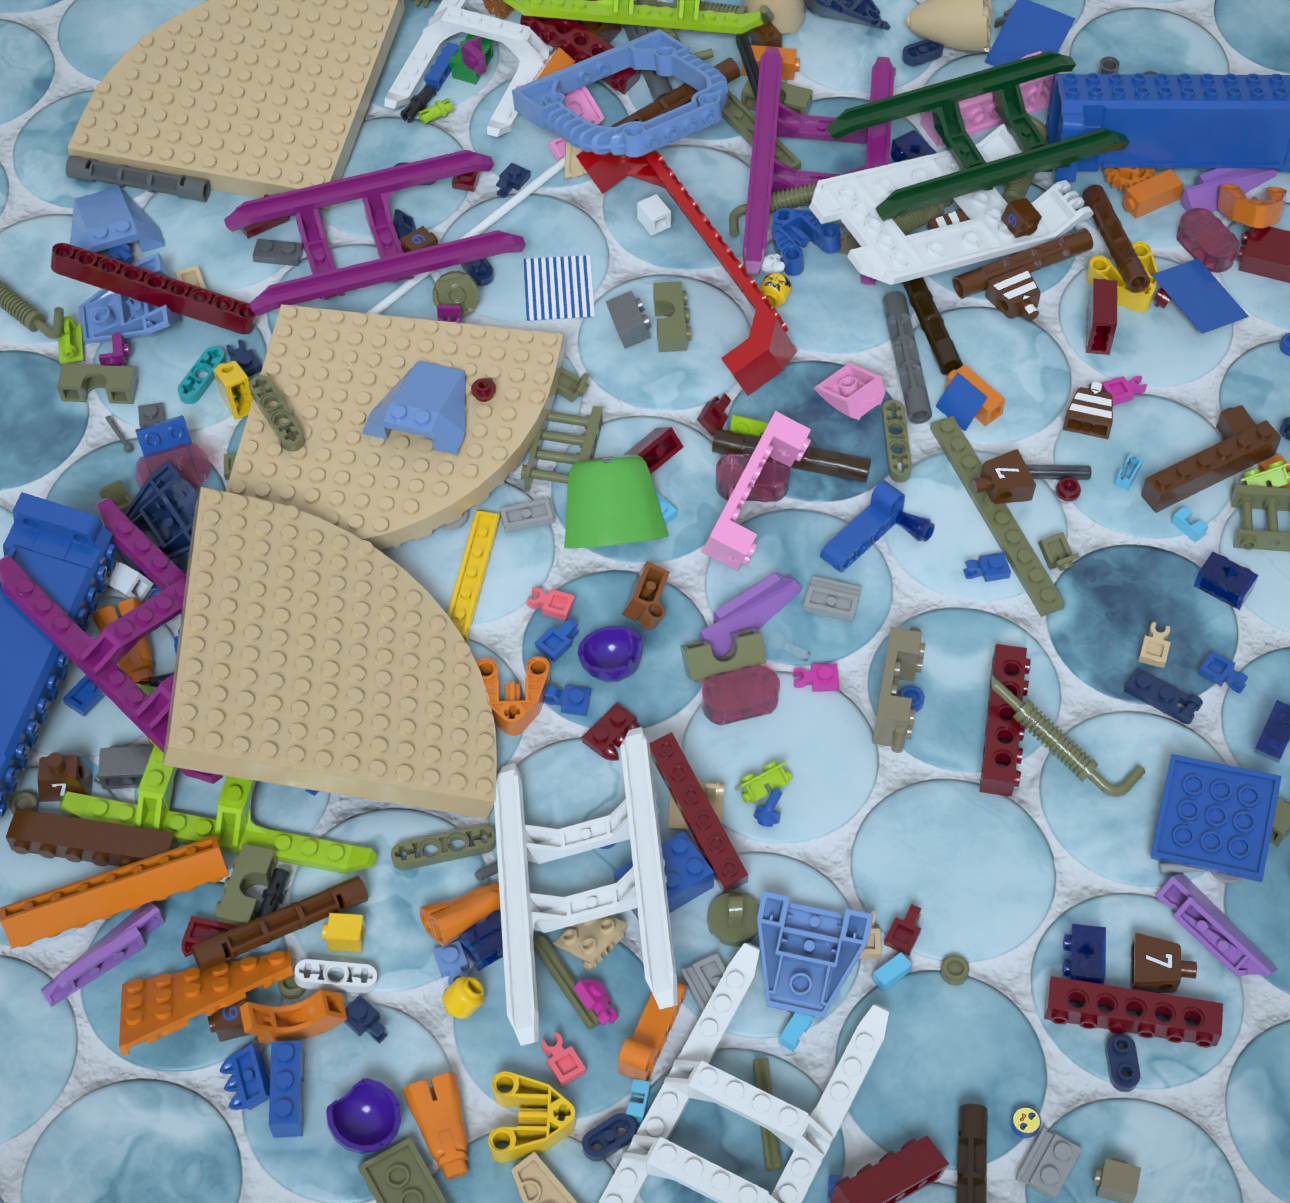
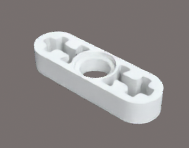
(345, 968)

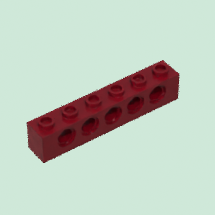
(579, 45)
(996, 778)
(698, 813)
(1119, 1000)

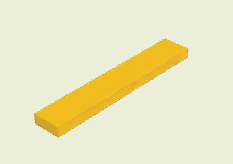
(473, 571)

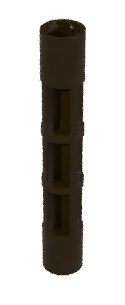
(933, 326)
(813, 459)
(972, 1154)

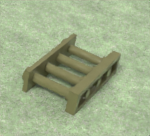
(587, 442)
(1265, 498)

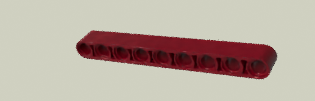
(152, 288)

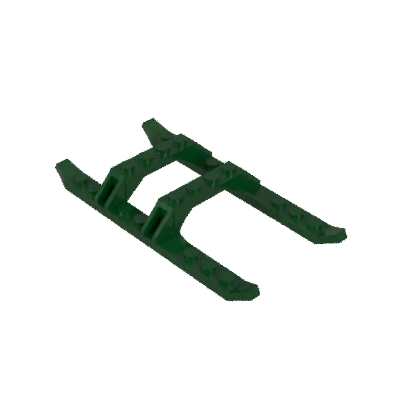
(975, 172)

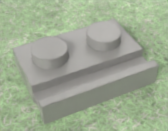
(832, 598)
(703, 979)
(1049, 1164)

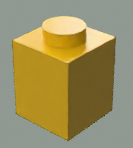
(344, 932)

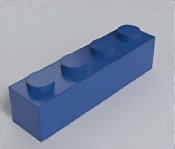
(441, 70)

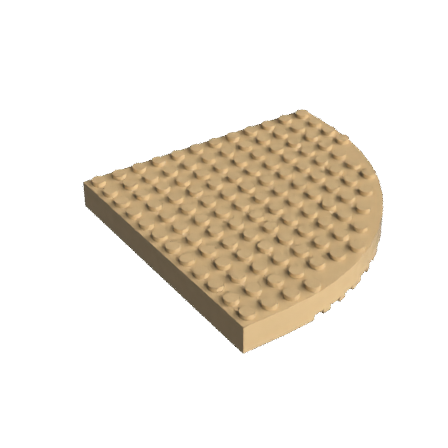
(244, 93)
(393, 489)
(322, 666)

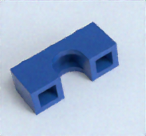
(285, 1089)

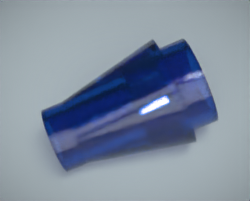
(916, 526)

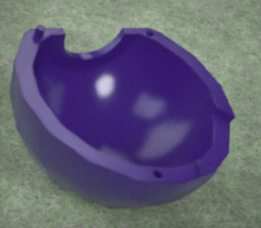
(611, 653)
(365, 1117)

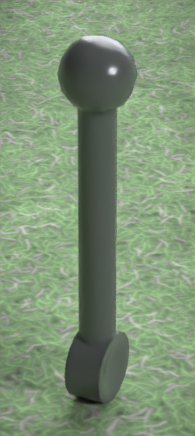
(127, 446)

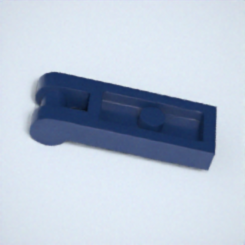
(1163, 696)

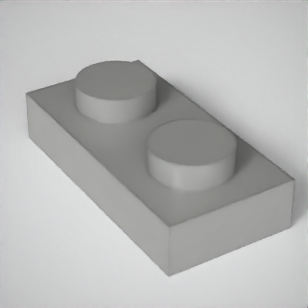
(526, 515)

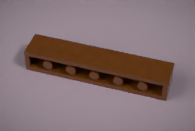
(1210, 466)
(85, 839)

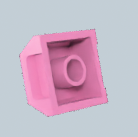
(852, 390)

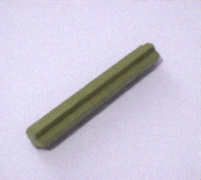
(564, 980)
(769, 1140)

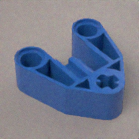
(795, 229)

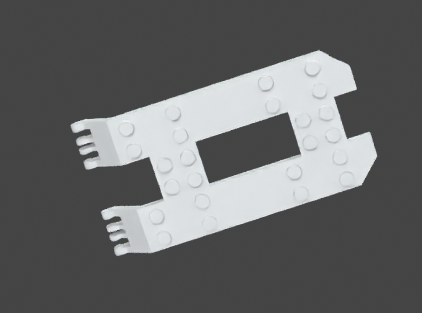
(899, 258)

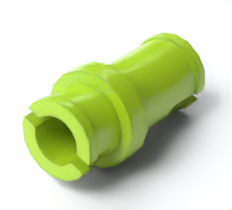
(438, 110)

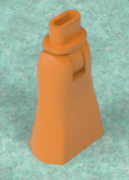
(138, 660)
(451, 918)
(440, 1121)

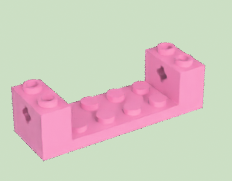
(980, 112)
(783, 441)

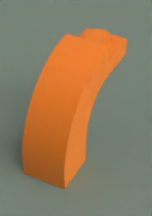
(294, 1022)

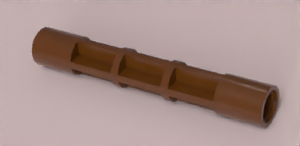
(679, 96)
(1116, 239)
(1034, 259)
(279, 923)

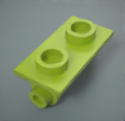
(70, 342)
(747, 425)
(1276, 474)
(754, 786)

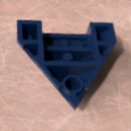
(854, 11)

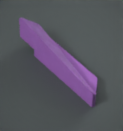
(1207, 189)
(749, 610)
(1213, 928)
(105, 954)

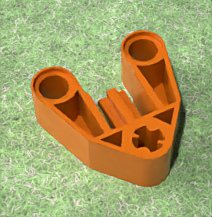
(1254, 211)
(516, 714)

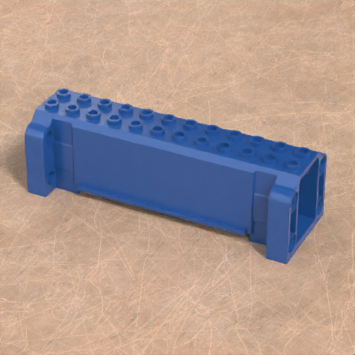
(1175, 119)
(69, 560)

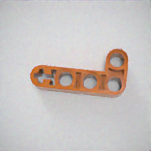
(642, 1051)

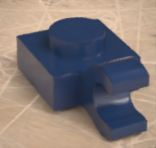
(512, 178)
(363, 1018)

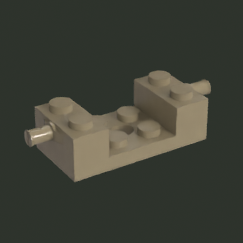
(894, 713)

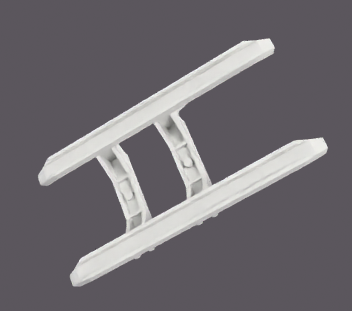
(451, 19)
(639, 888)
(697, 1079)

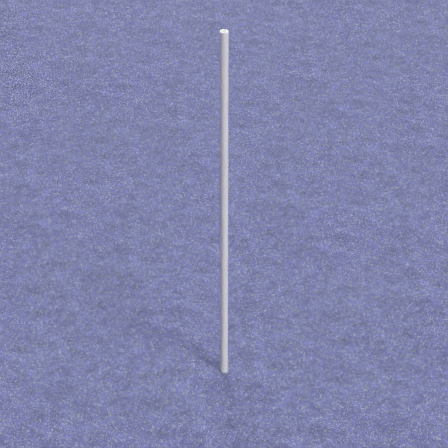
(477, 230)

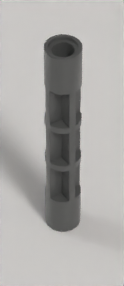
(657, 84)
(123, 175)
(907, 357)

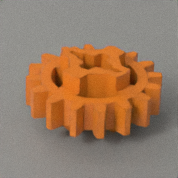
(1127, 177)

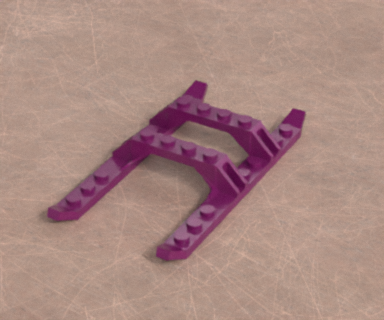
(778, 120)
(375, 192)
(100, 656)

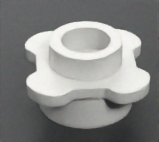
(773, 264)

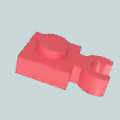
(555, 604)
(564, 1063)

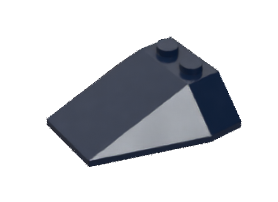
(163, 513)

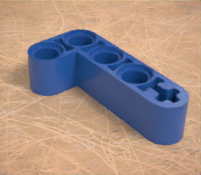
(865, 528)

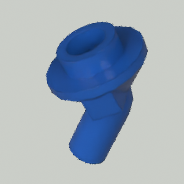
(121, 253)
(766, 814)

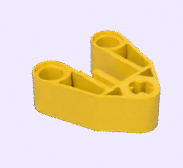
(1102, 268)
(537, 1117)

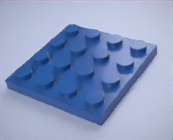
(1216, 817)

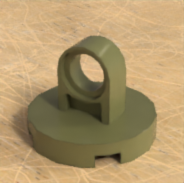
(456, 289)
(733, 918)

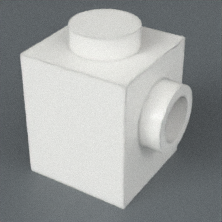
(654, 214)
(129, 582)

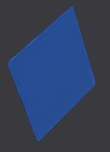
(961, 401)

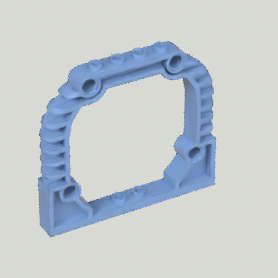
(545, 103)

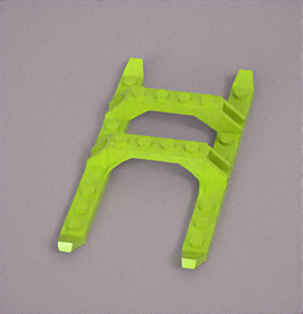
(685, 16)
(231, 827)

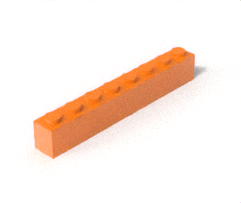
(113, 892)

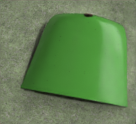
(612, 503)

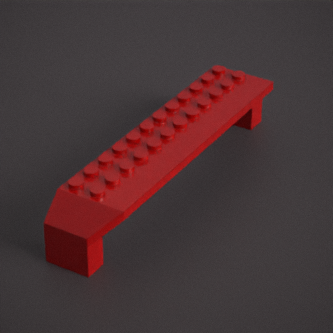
(768, 346)

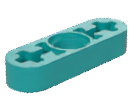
(200, 384)

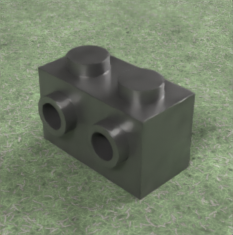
(628, 320)
(123, 766)

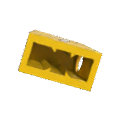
(232, 379)

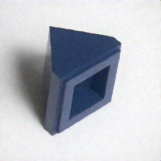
(403, 223)

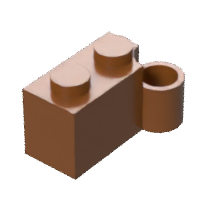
(645, 595)

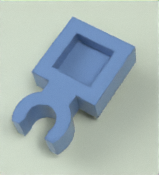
(451, 961)

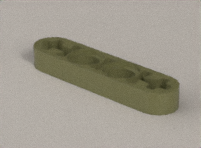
(276, 413)
(899, 440)
(444, 852)

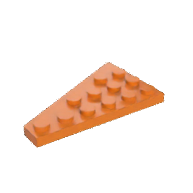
(168, 1001)

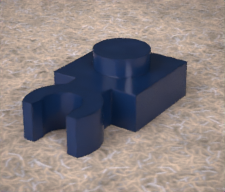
(246, 359)

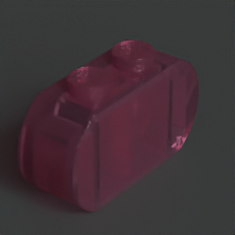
(1207, 239)
(187, 457)
(769, 487)
(740, 694)

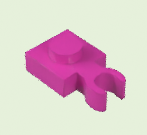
(1124, 390)
(821, 677)
(596, 998)

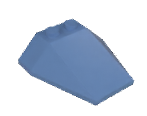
(112, 220)
(114, 314)
(424, 403)
(807, 952)

